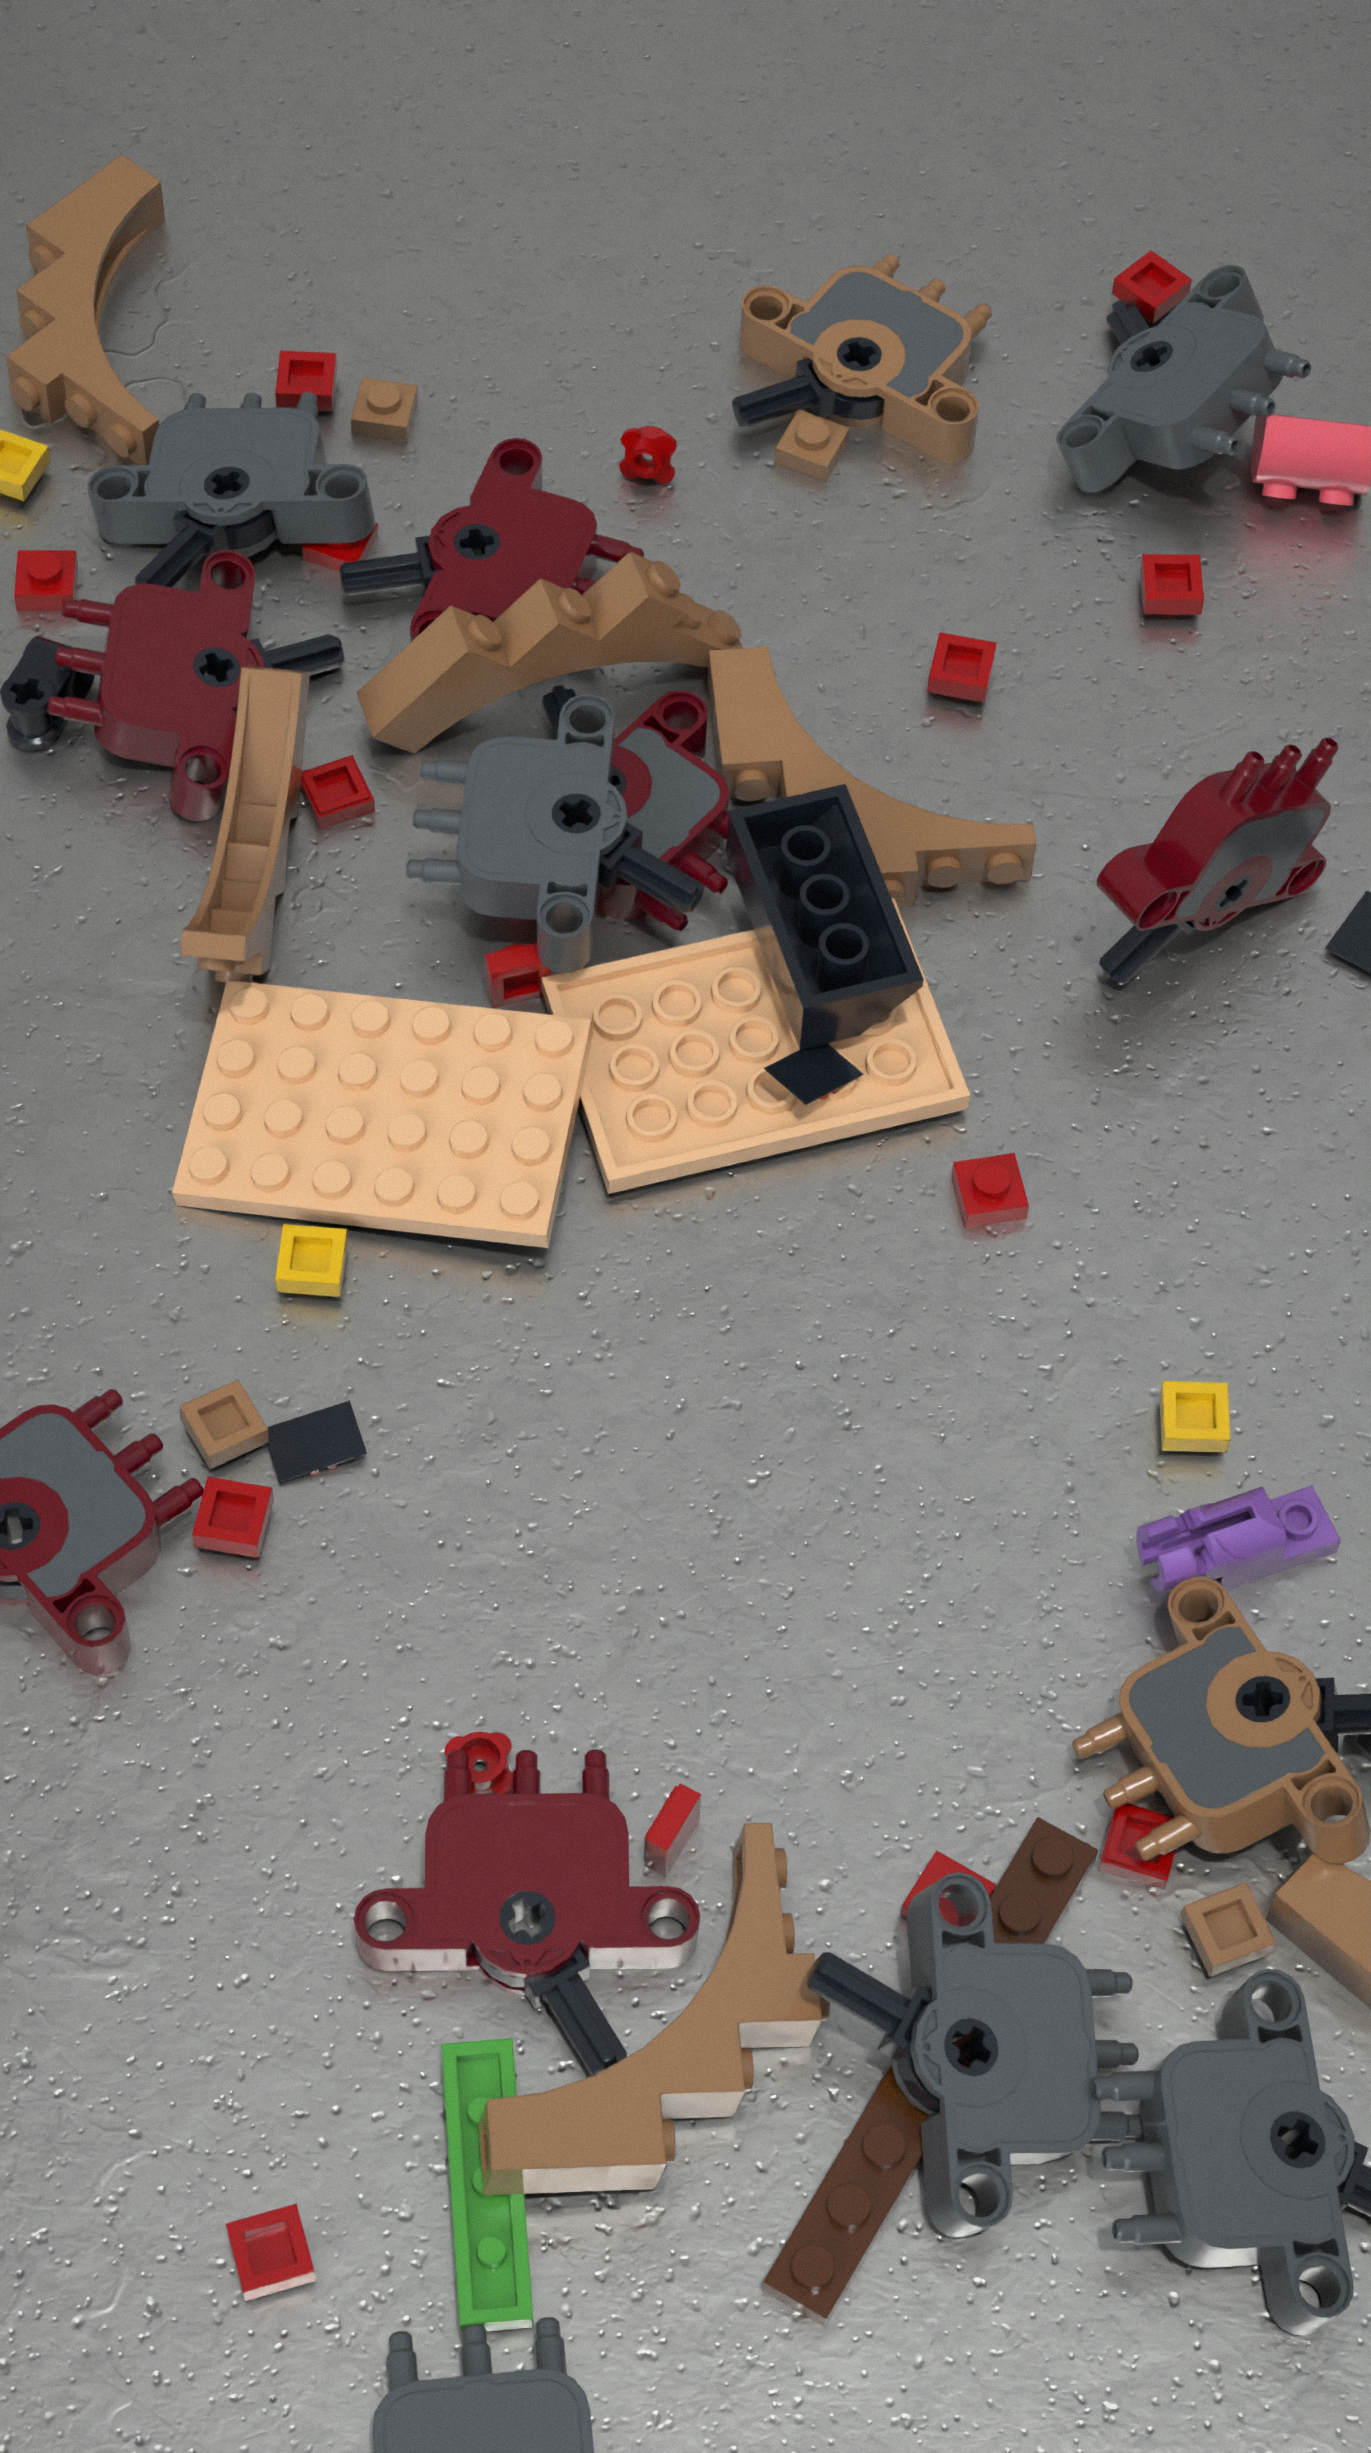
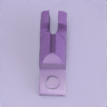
(1238, 1539)

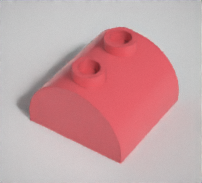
(1311, 455)

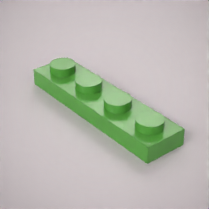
(486, 2228)

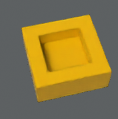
(20, 464)
(311, 1260)
(1194, 1416)

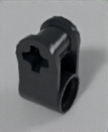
(28, 694)

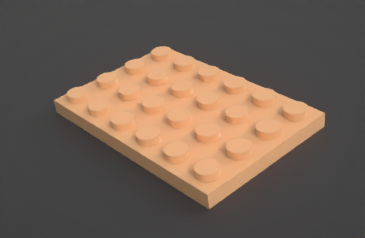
(684, 1053)
(385, 1113)

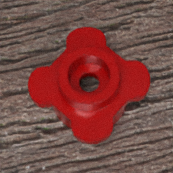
(648, 441)
(491, 1750)

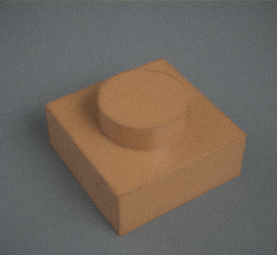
(384, 409)
(812, 445)
(224, 1424)
(1228, 1929)

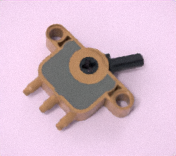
(866, 357)
(1235, 1738)

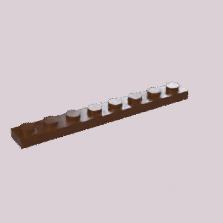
(887, 2139)

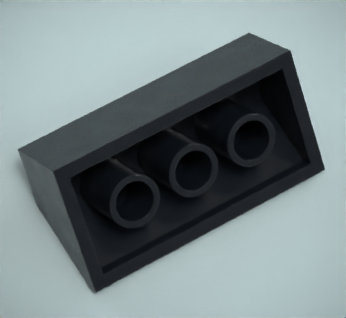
(821, 914)

